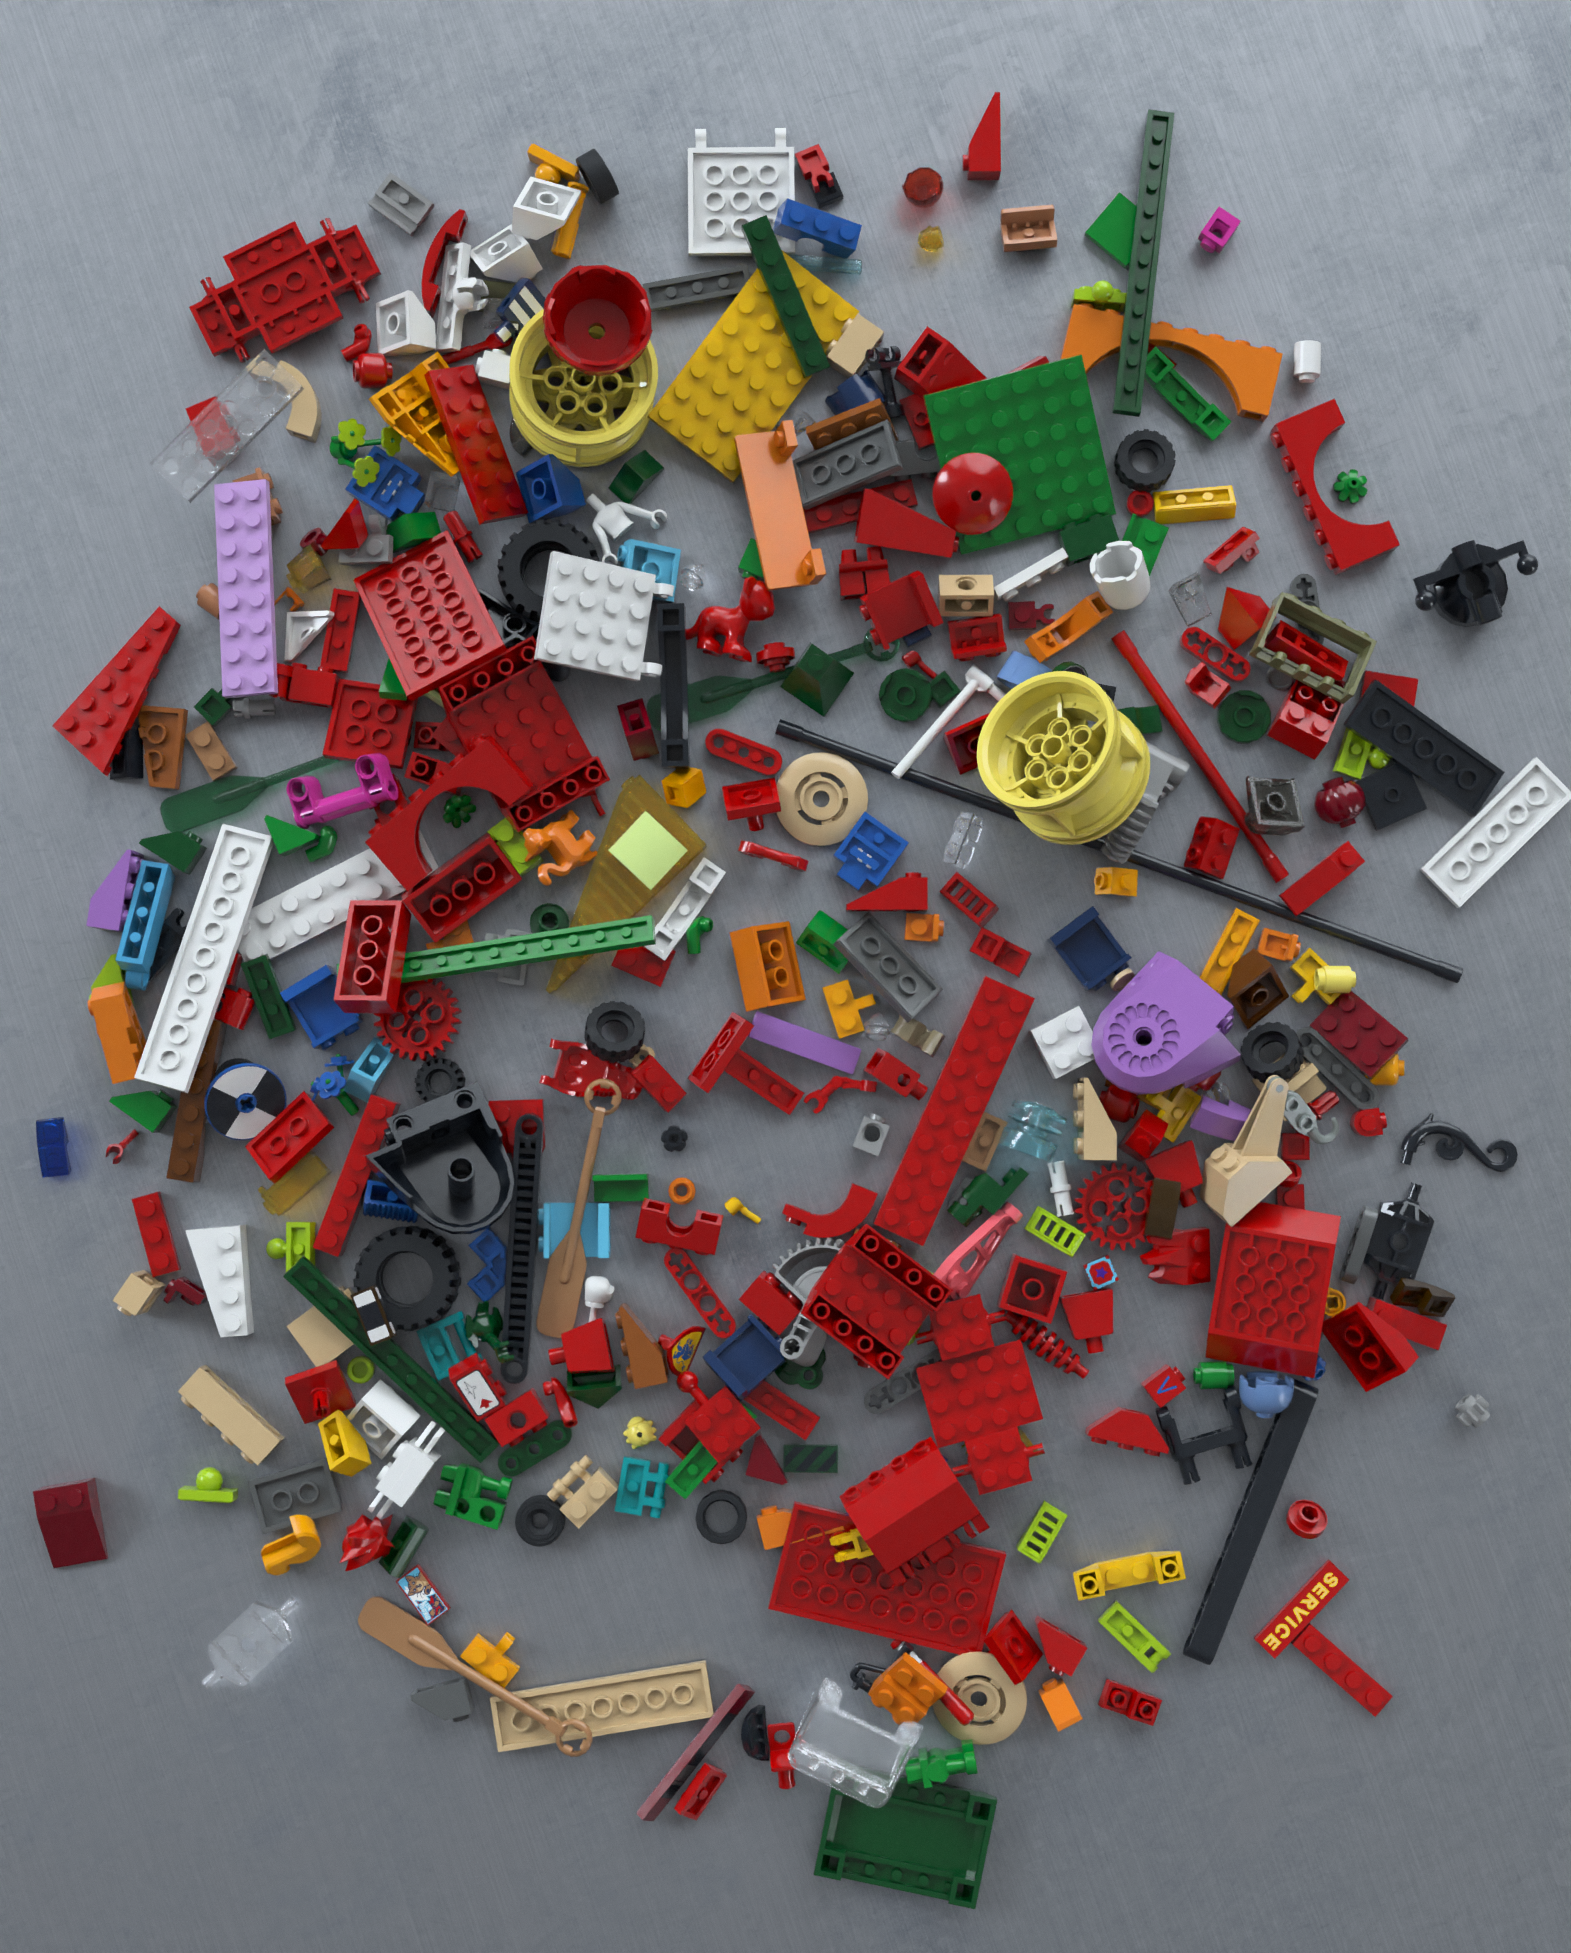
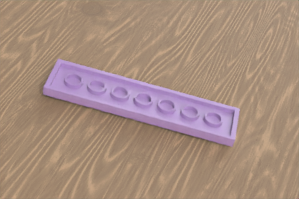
(246, 589)

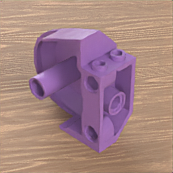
(1178, 1019)

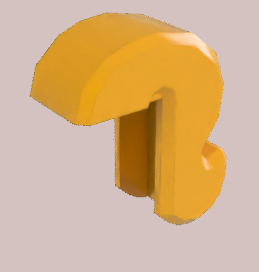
(292, 1548)

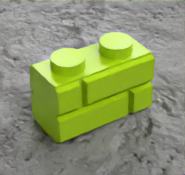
(513, 846)

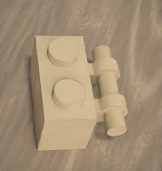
(588, 1497)

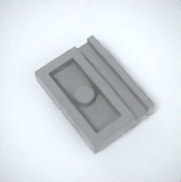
(401, 204)

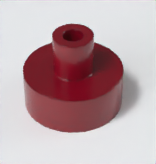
(315, 539)

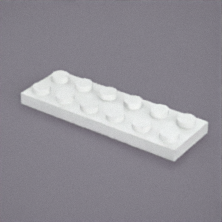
(1496, 832)

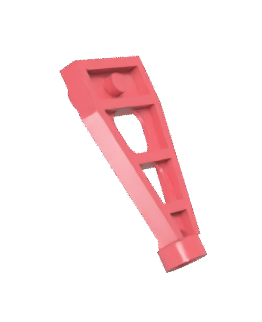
(950, 1270)

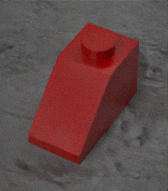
(1143, 1136)
(1059, 1647)

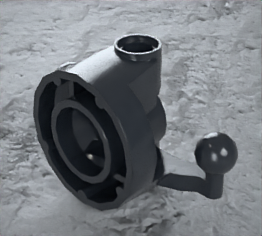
(1448, 586)

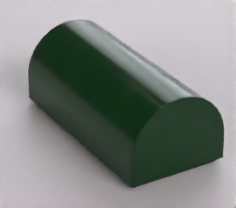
(406, 1543)

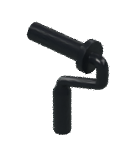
(859, 1680)

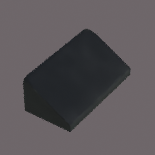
(129, 761)

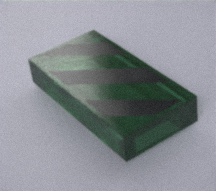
(810, 1458)

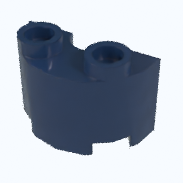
(855, 392)

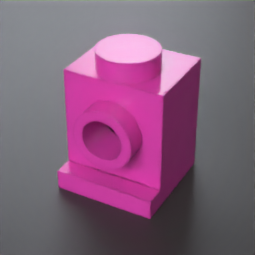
(1222, 223)

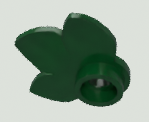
(793, 1373)

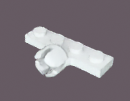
(457, 297)

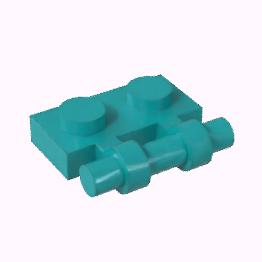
(633, 1487)

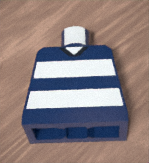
(518, 308)

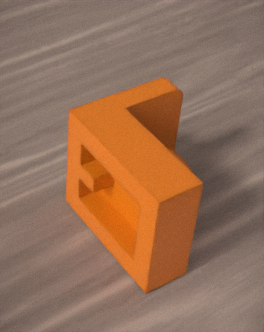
(923, 927)

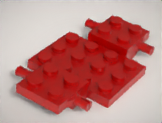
(283, 288)
(979, 1394)

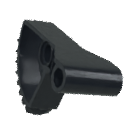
(508, 618)

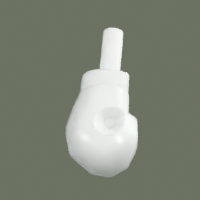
(597, 1293)

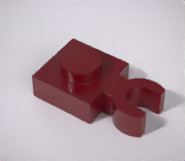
(1024, 615)

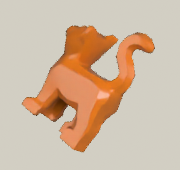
(562, 846)

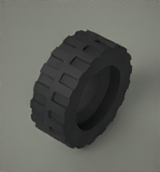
(1144, 440)
(620, 1013)
(1268, 1034)

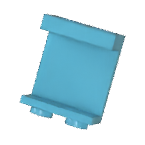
(594, 1229)

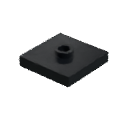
(1391, 796)

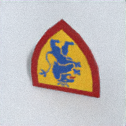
(682, 1348)

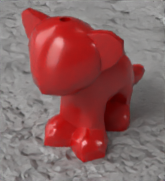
(755, 604)

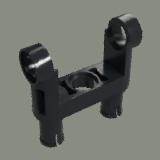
(1184, 1450)

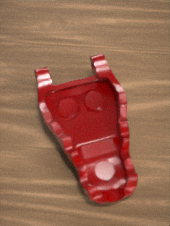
(579, 1067)

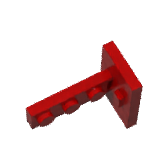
(726, 1056)

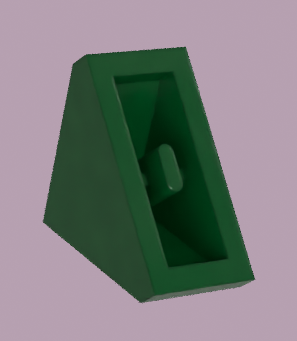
(635, 476)

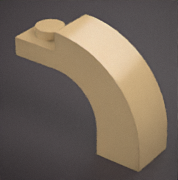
(306, 409)

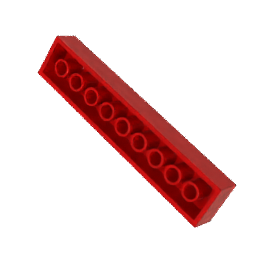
(953, 1110)

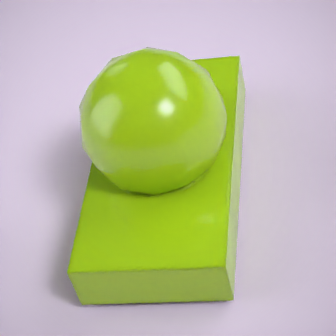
(208, 1488)

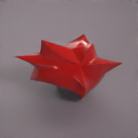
(366, 1541)

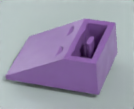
(113, 898)

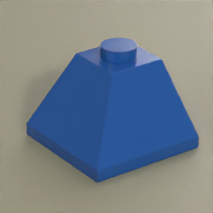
(549, 489)

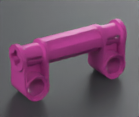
(346, 802)

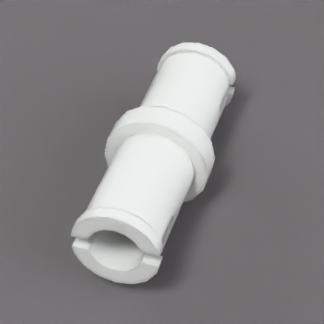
(1060, 1188)

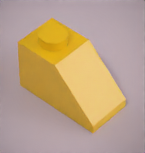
(343, 1445)

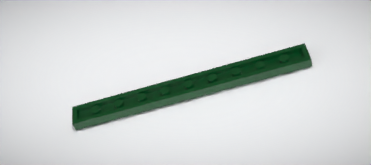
(393, 1361)

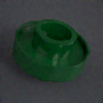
(548, 918)

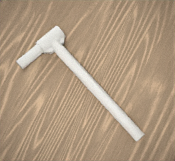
(976, 681)

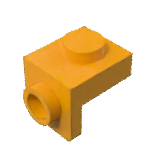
(1116, 881)

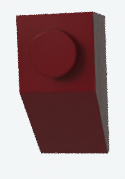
(638, 729)

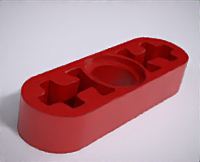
(1228, 670)

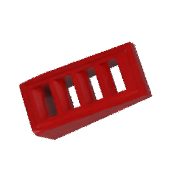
(988, 913)

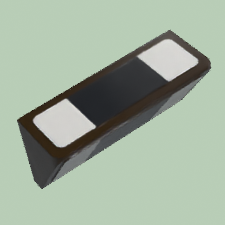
(373, 1315)

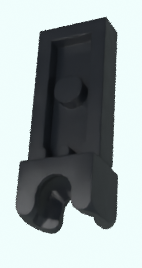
(169, 941)

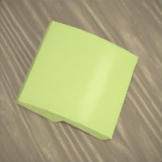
(648, 850)

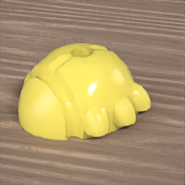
(636, 1425)

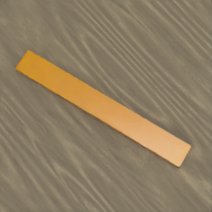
(1220, 963)

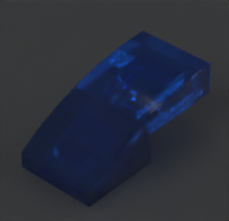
(52, 1147)

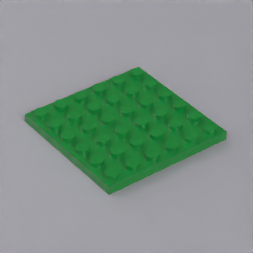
(1042, 434)

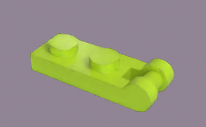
(1133, 1636)

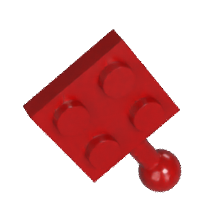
(719, 1421)

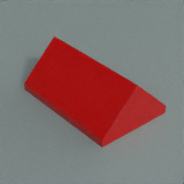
(963, 744)

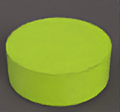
(361, 1369)

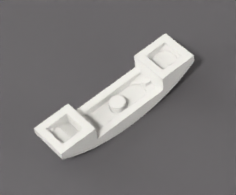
(686, 908)

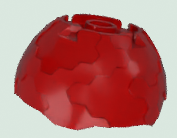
(603, 299)

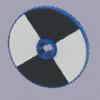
(237, 1083)

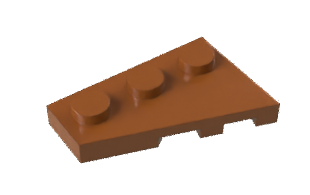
(848, 423)
(163, 741)

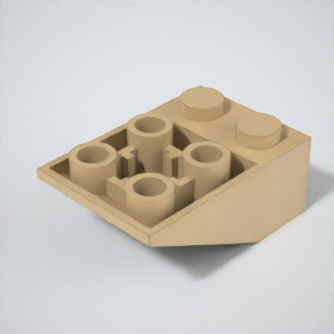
(1095, 1131)

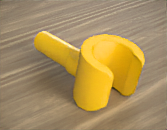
(734, 1205)

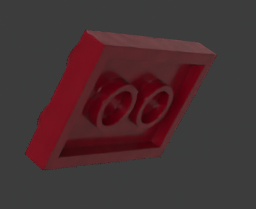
(1359, 1033)

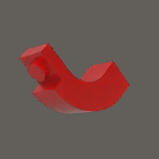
(844, 1219)

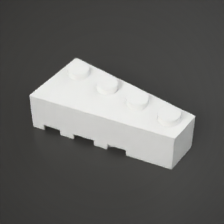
(225, 1274)

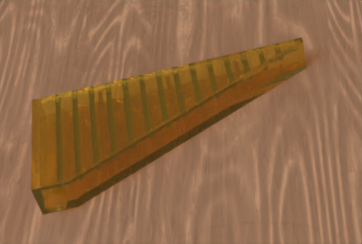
(611, 888)

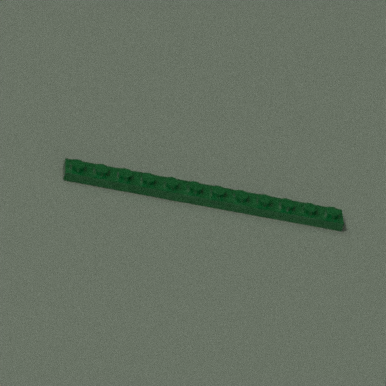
(1143, 263)

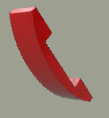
(450, 231)

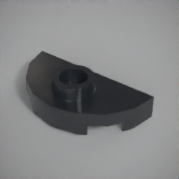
(755, 1734)

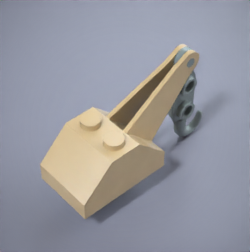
(1249, 1168)

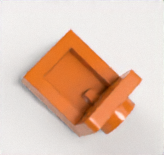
(1278, 945)

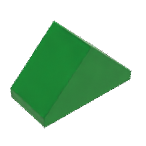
(413, 530)
(289, 837)

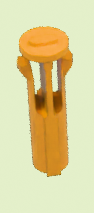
(566, 235)

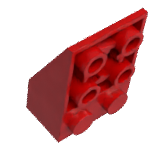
(935, 366)
(1306, 719)

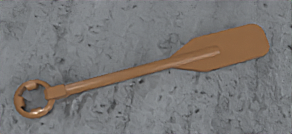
(568, 1261)
(429, 1649)

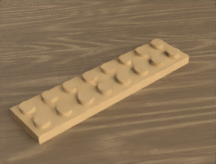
(607, 1705)

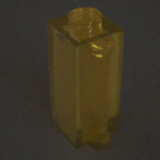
(294, 1184)

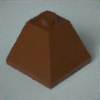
(1254, 988)

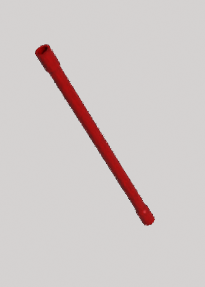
(1130, 653)

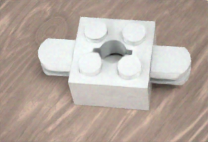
(408, 1471)

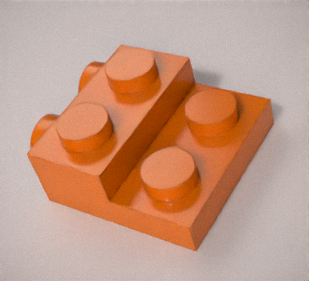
(906, 1690)

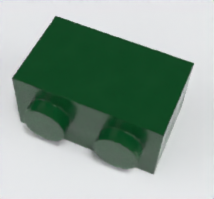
(1087, 538)

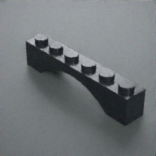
(674, 686)

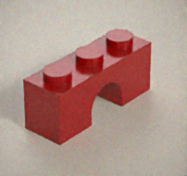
(657, 1227)

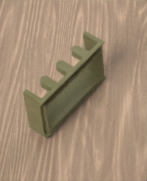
(1326, 626)

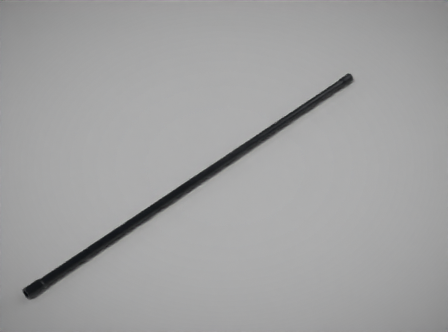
(1437, 967)

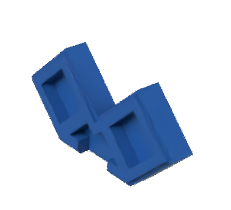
(494, 1255)

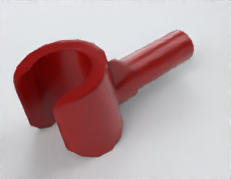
(913, 658)
(595, 801)
(118, 1148)

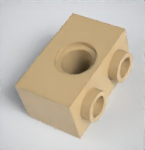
(965, 595)
(138, 1293)

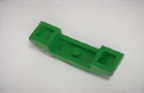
(1183, 397)

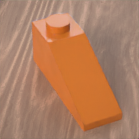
(774, 1525)

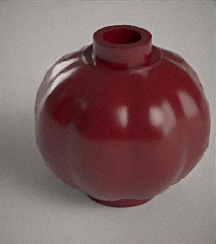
(1339, 802)

